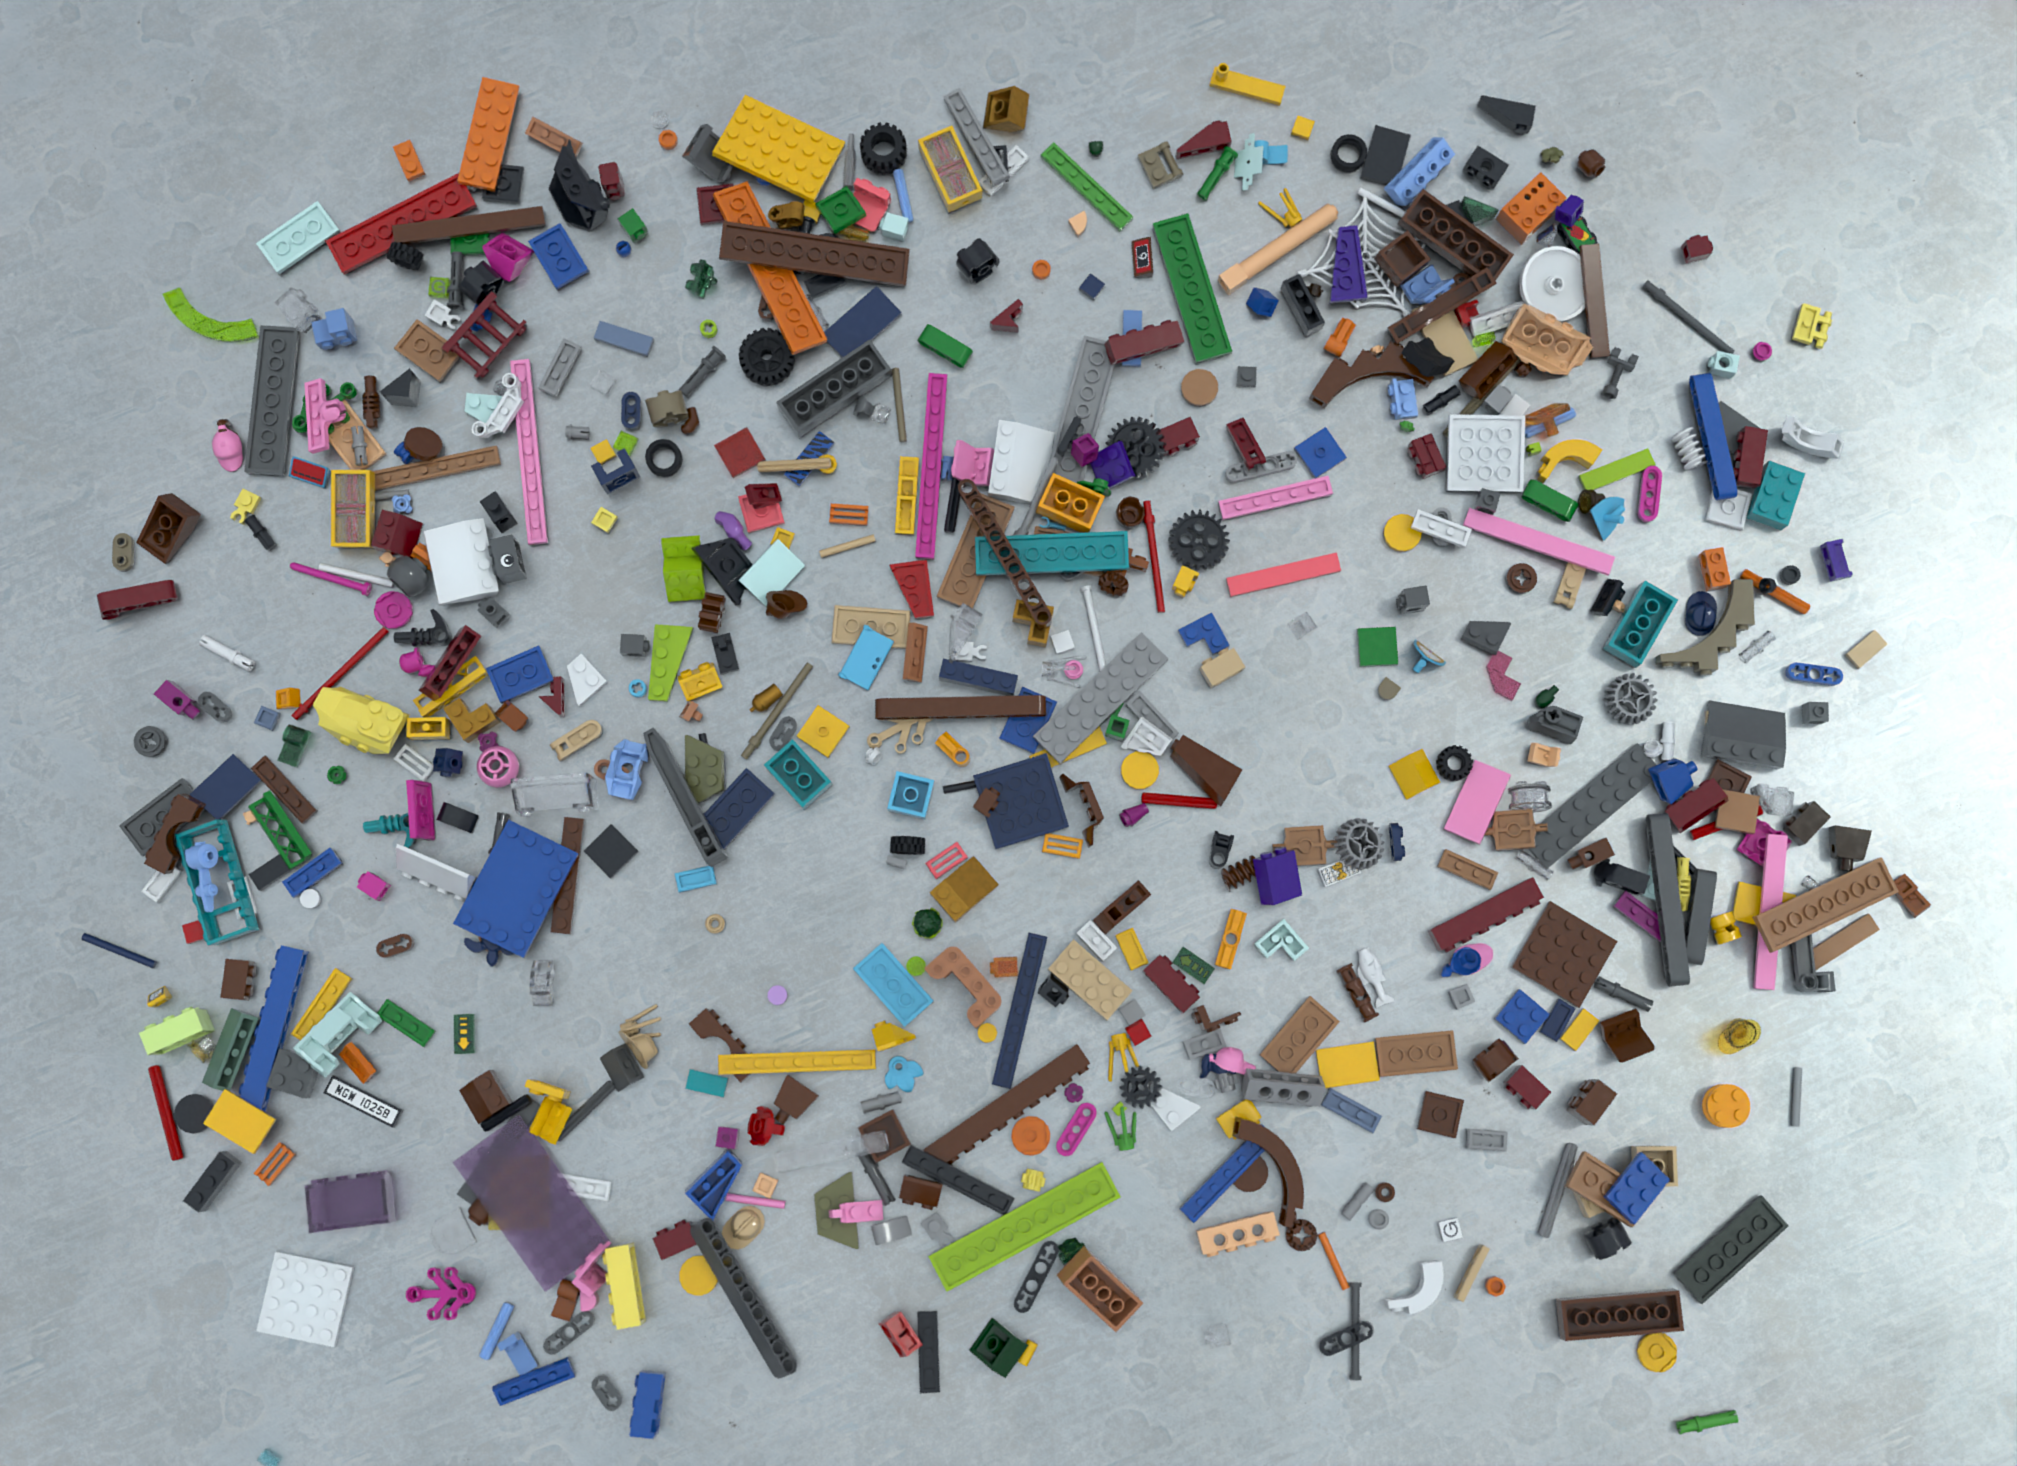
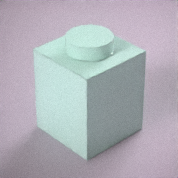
(894, 226)

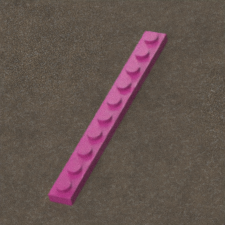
(931, 466)

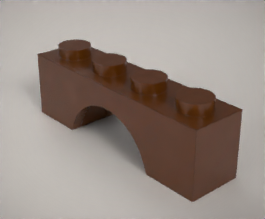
(163, 854)
(708, 1025)

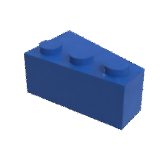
(714, 1183)

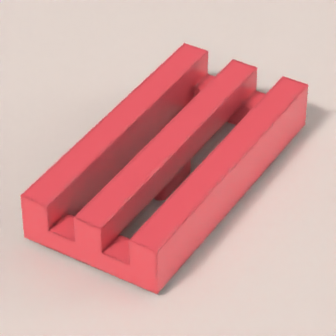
(951, 866)

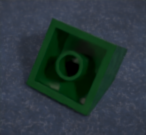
(998, 1348)

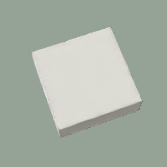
(1062, 642)

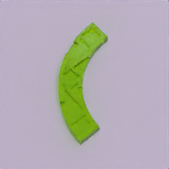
(207, 326)

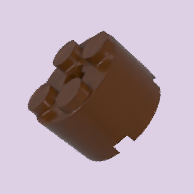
(1494, 1061)

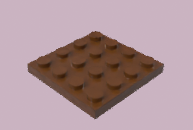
(1564, 954)

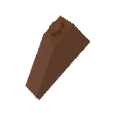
(1122, 907)

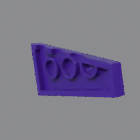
(1348, 269)

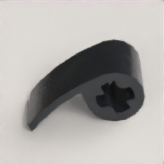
(457, 817)

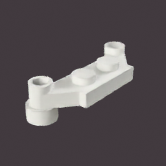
(505, 410)

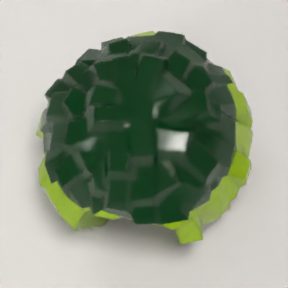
(927, 923)

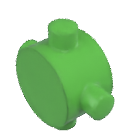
(1406, 426)

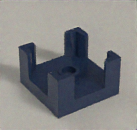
(618, 477)

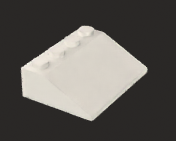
(1019, 461)
(461, 562)
(434, 872)

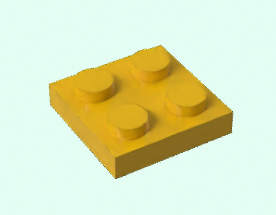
(554, 1093)

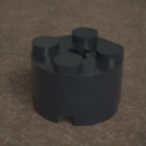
(977, 261)
(480, 282)
(1607, 1238)

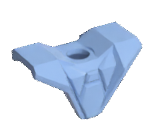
(621, 783)

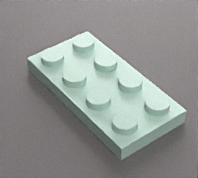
(298, 237)

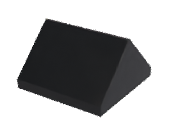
(403, 390)

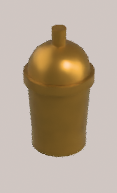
(766, 698)

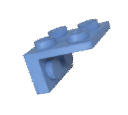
(1425, 286)

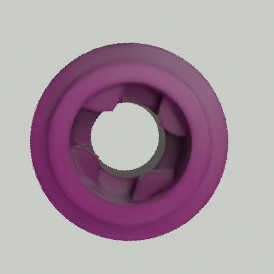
(1133, 814)

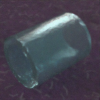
(268, 1458)

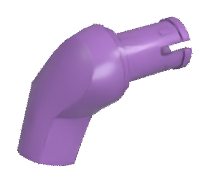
(733, 528)

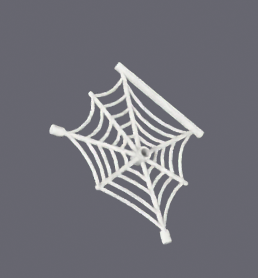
(1388, 206)

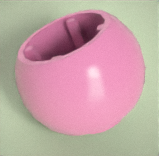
(485, 763)

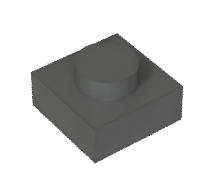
(1246, 376)

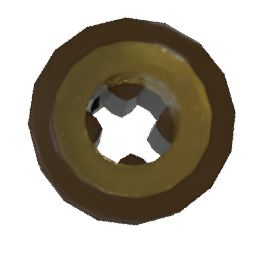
(1588, 500)

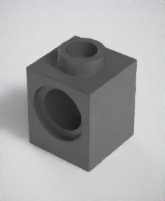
(1487, 501)
(634, 645)
(1815, 713)

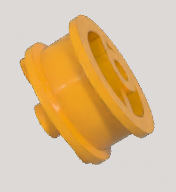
(1726, 1106)

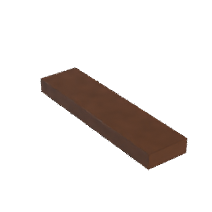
(284, 789)

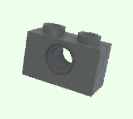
(1413, 600)

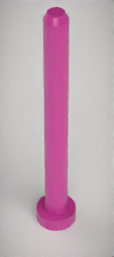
(365, 588)

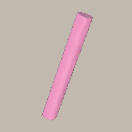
(755, 1200)

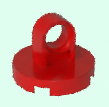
(762, 1126)

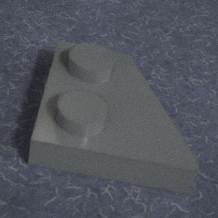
(1486, 634)

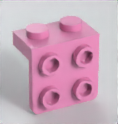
(972, 463)
(589, 1275)

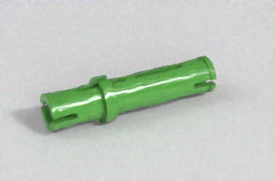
(1699, 1423)

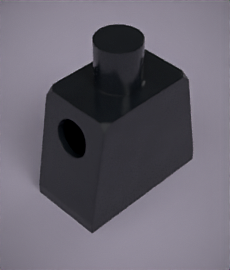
(497, 511)

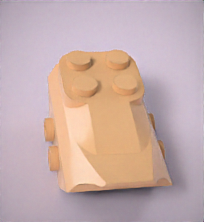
(1546, 341)

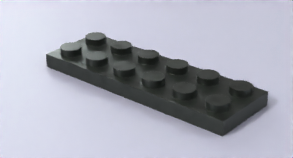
(1731, 1249)

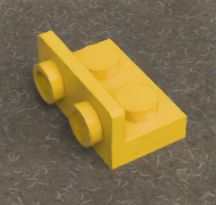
(699, 681)
(550, 1120)

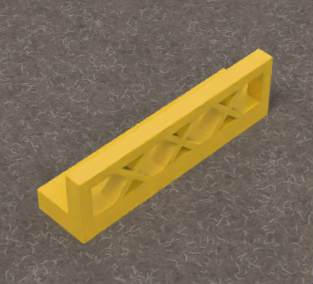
(453, 691)

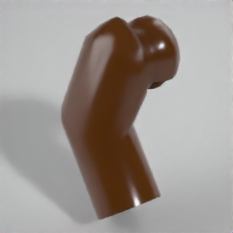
(692, 423)

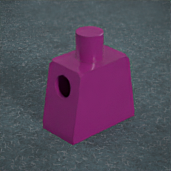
(171, 694)

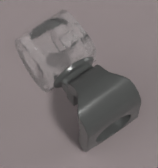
(878, 412)

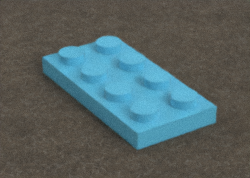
(893, 984)

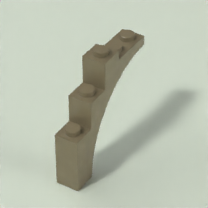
(1737, 615)

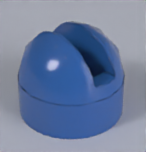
(625, 251)

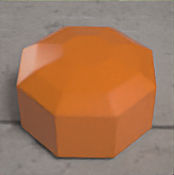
(1495, 1286)

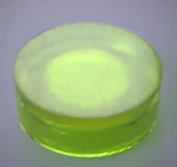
(916, 966)

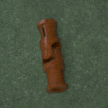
(1354, 986)

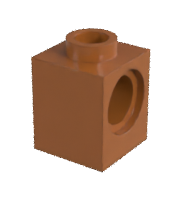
(511, 716)

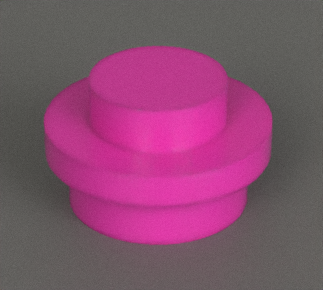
(1762, 351)

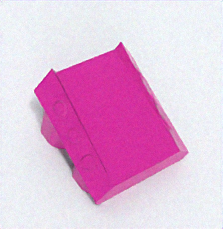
(1754, 845)

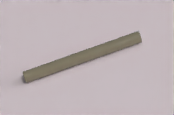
(899, 405)

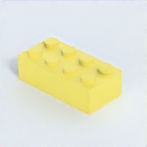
(624, 1285)

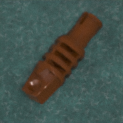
(371, 403)

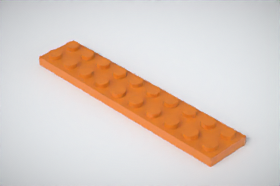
(777, 285)

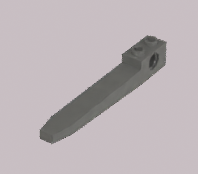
(684, 799)

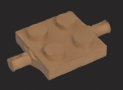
(1515, 829)
(1308, 844)

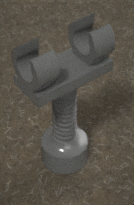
(1610, 391)

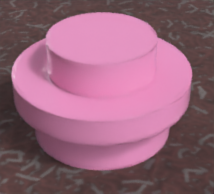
(1074, 674)

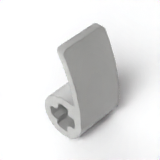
(891, 1230)

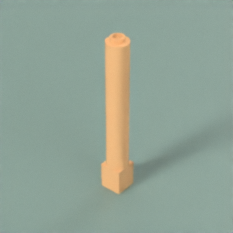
(1240, 273)

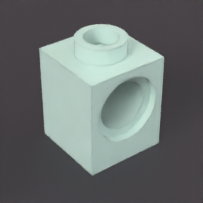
(1730, 360)

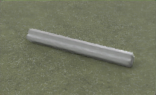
(1558, 1190)

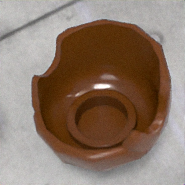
(1130, 512)

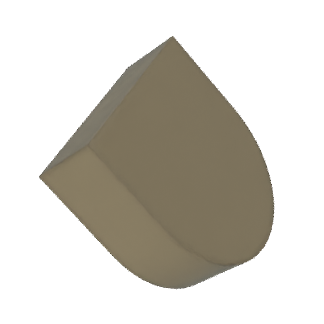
(1388, 689)

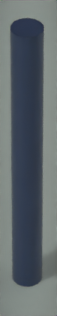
(119, 950)

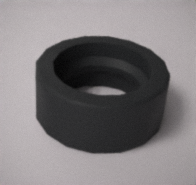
(1342, 165)
(660, 444)

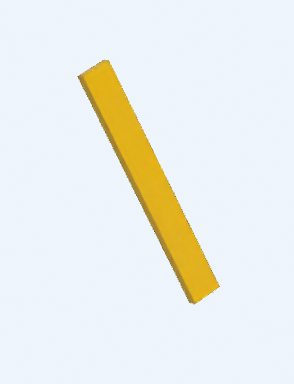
(796, 1062)

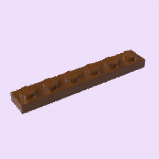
(565, 900)

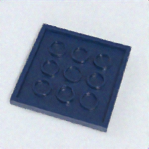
(1027, 801)

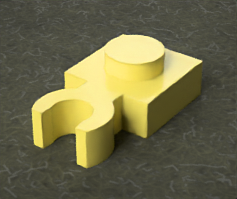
(246, 504)

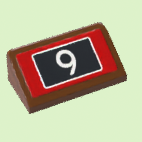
(1142, 257)

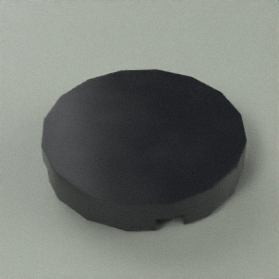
(192, 1113)

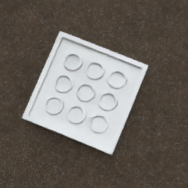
(1485, 453)
(305, 1299)

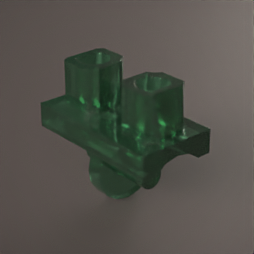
(703, 278)

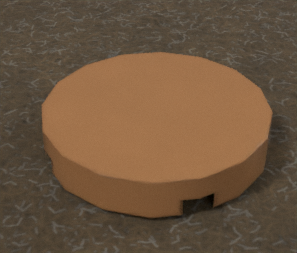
(1199, 387)

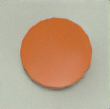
(1030, 1135)

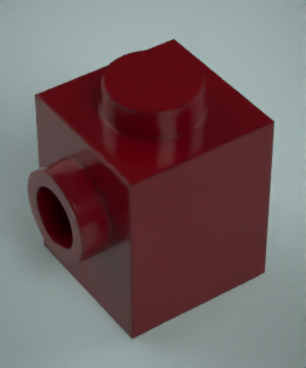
(1696, 248)

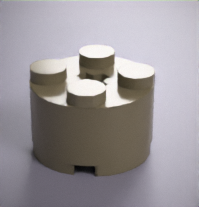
(667, 408)

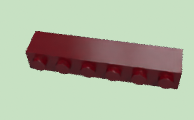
(1485, 914)

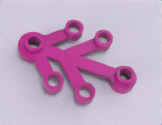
(445, 1293)

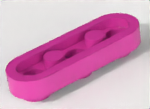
(1653, 487)
(1072, 1138)

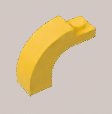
(1575, 450)

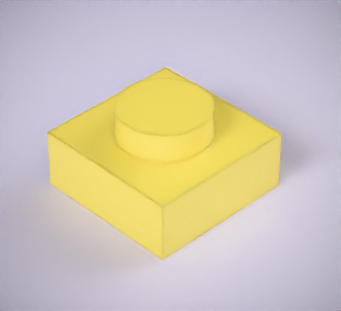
(604, 519)

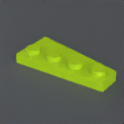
(667, 654)

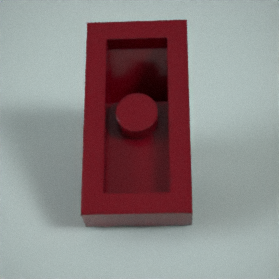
(1004, 321)
(763, 494)
(556, 702)

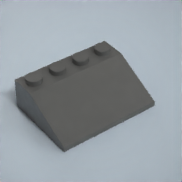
(1745, 735)

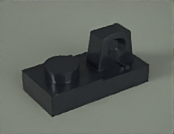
(1608, 595)
(725, 653)

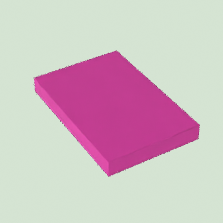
(420, 810)

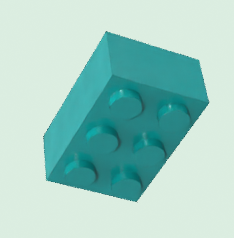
(1776, 496)
(798, 774)

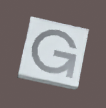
(1450, 1229)

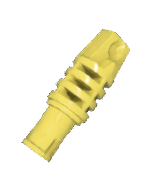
(1684, 881)

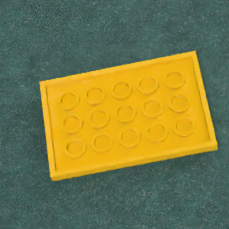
(778, 148)

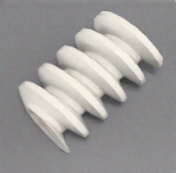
(1688, 449)

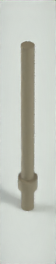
(755, 741)

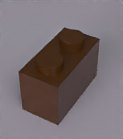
(238, 979)

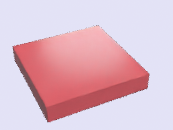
(760, 518)

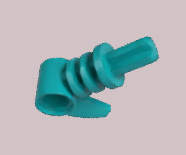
(391, 823)

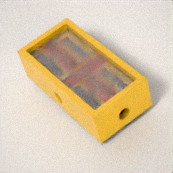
(950, 169)
(352, 508)

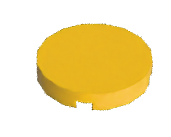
(1399, 534)
(1139, 770)
(697, 1276)
(1657, 1352)

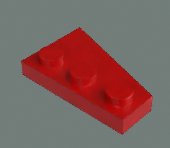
(915, 586)

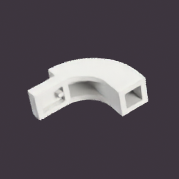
(1811, 441)
(1426, 1293)

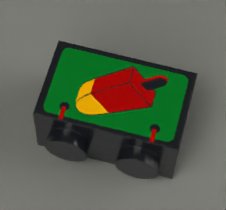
(1576, 235)

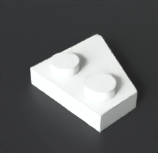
(584, 679)
(1147, 738)

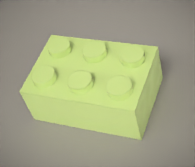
(176, 1031)

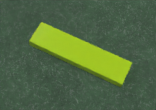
(1617, 470)

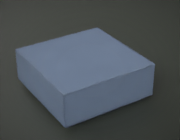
(267, 718)

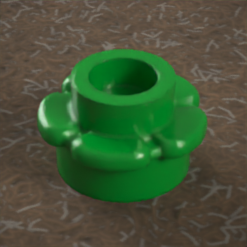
(331, 774)

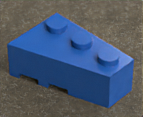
(647, 1404)

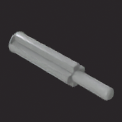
(849, 165)

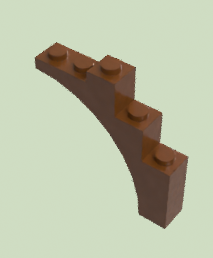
(1366, 366)

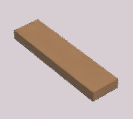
(1844, 940)

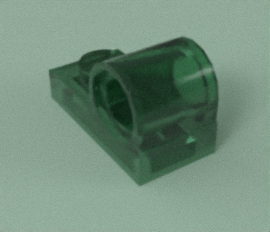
(294, 746)

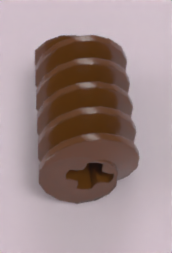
(1242, 872)

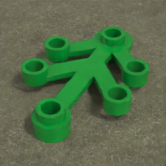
(344, 389)

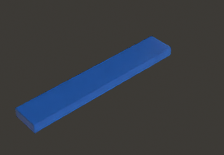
(1221, 1180)

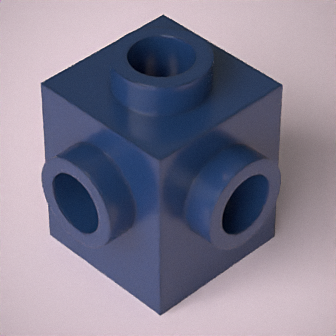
(447, 761)

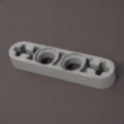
(1261, 469)

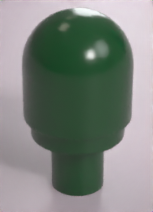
(1546, 697)

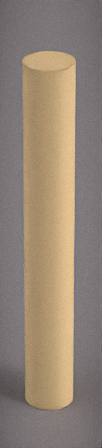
(846, 546)

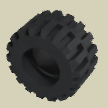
(880, 134)

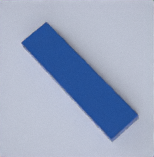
(533, 1381)

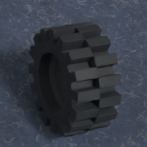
(405, 256)
(1443, 767)
(907, 845)

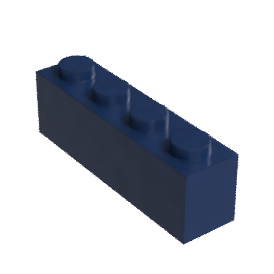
(978, 677)

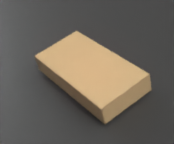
(1866, 649)

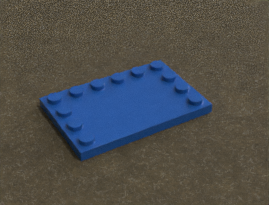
(516, 889)

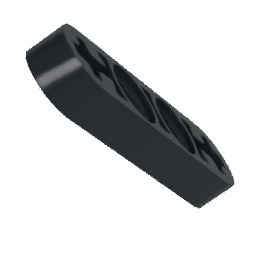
(1033, 1275)

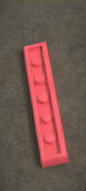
(1283, 574)

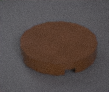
(422, 443)
(1253, 1177)

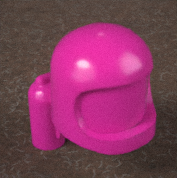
(414, 662)

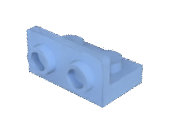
(1403, 399)

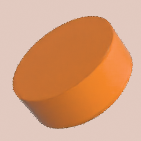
(668, 139)
(1041, 269)

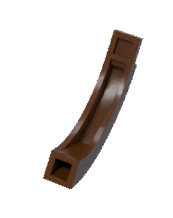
(1285, 1162)

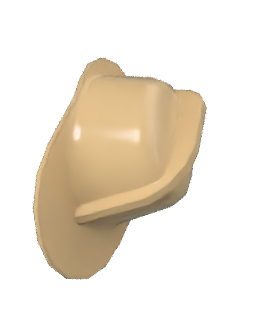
(641, 1046)
(743, 1227)

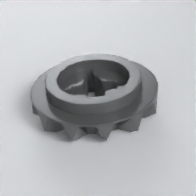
(142, 746)

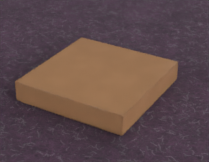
(1738, 813)

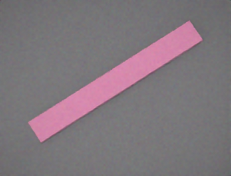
(1539, 541)
(1770, 897)

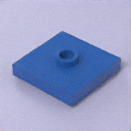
(1320, 452)

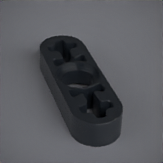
(1331, 1339)

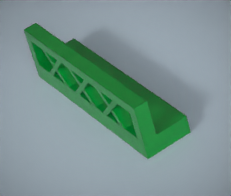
(287, 827)

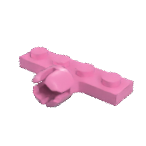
(320, 415)

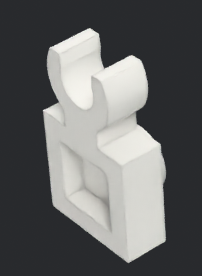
(440, 313)
(968, 652)

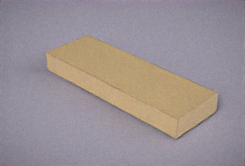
(1471, 1272)

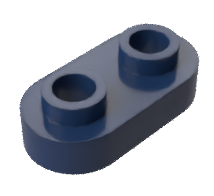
(631, 411)
(1395, 836)

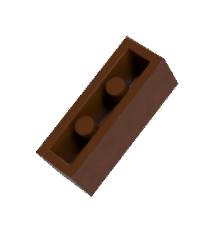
(1487, 370)

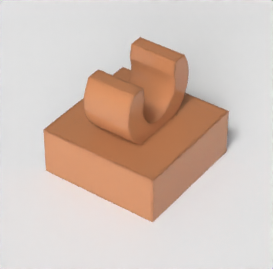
(690, 712)

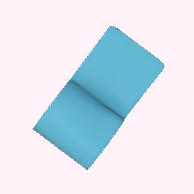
(1273, 154)

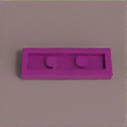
(1639, 914)

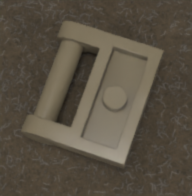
(1154, 167)

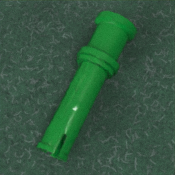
(1221, 167)

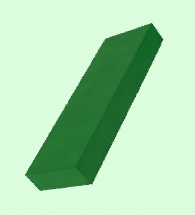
(406, 1023)

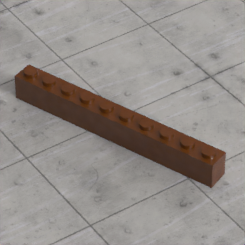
(1009, 1105)

